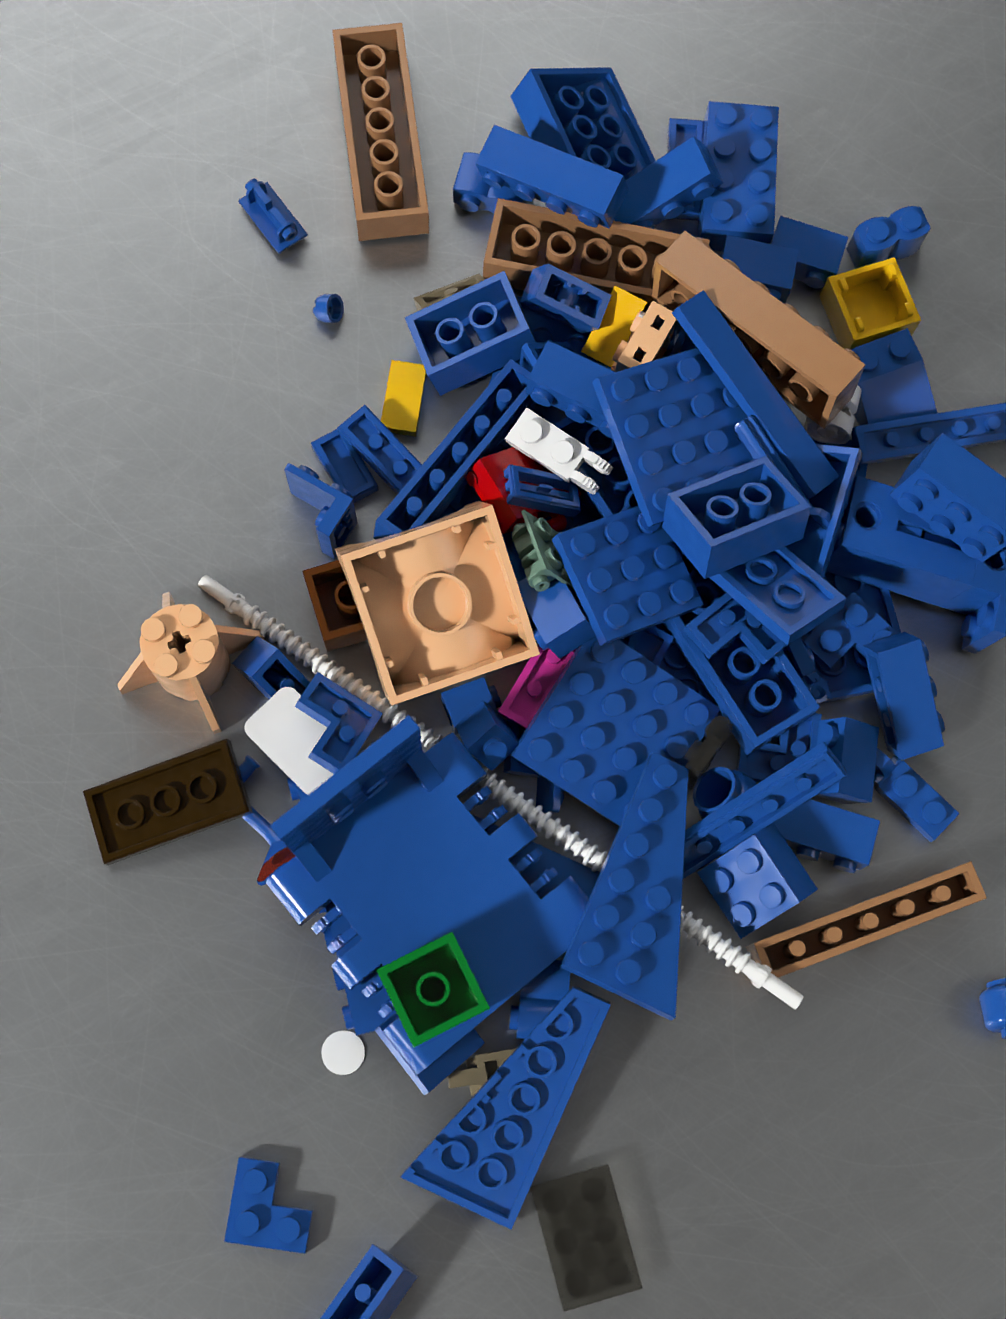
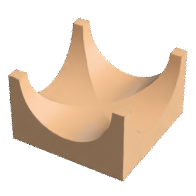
(439, 602)

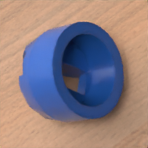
(329, 308)

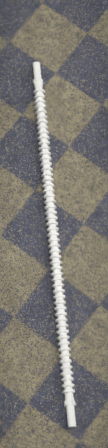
(236, 604)

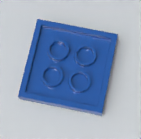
(626, 574)

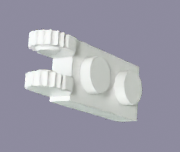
(555, 450)

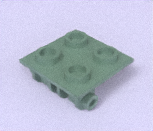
(538, 552)

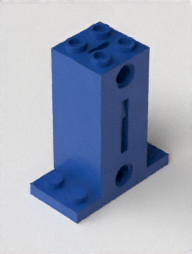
(903, 554)

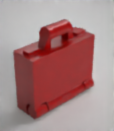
(490, 483)

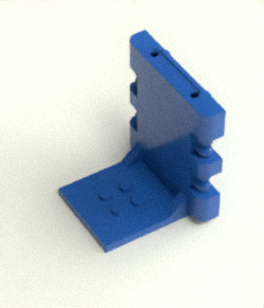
(415, 865)

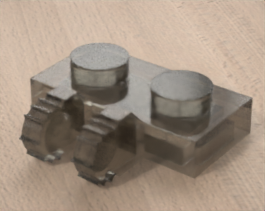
(703, 753)

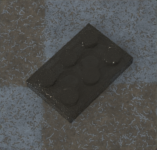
(585, 1237)

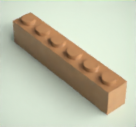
(869, 920)

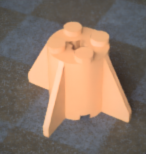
(185, 654)

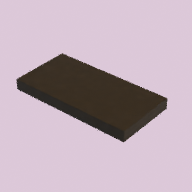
(167, 802)

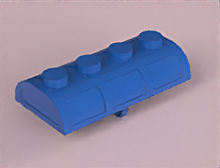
(827, 510)

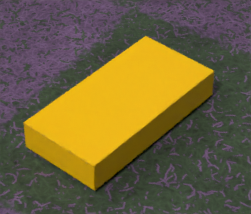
(614, 326)
(403, 397)

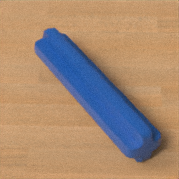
(760, 446)

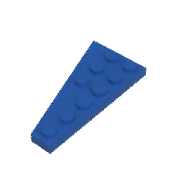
(634, 912)
(502, 1133)

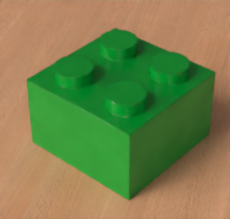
(433, 989)

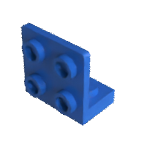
(337, 507)

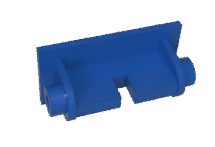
(271, 215)

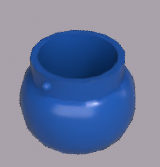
(718, 788)

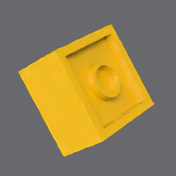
(869, 304)

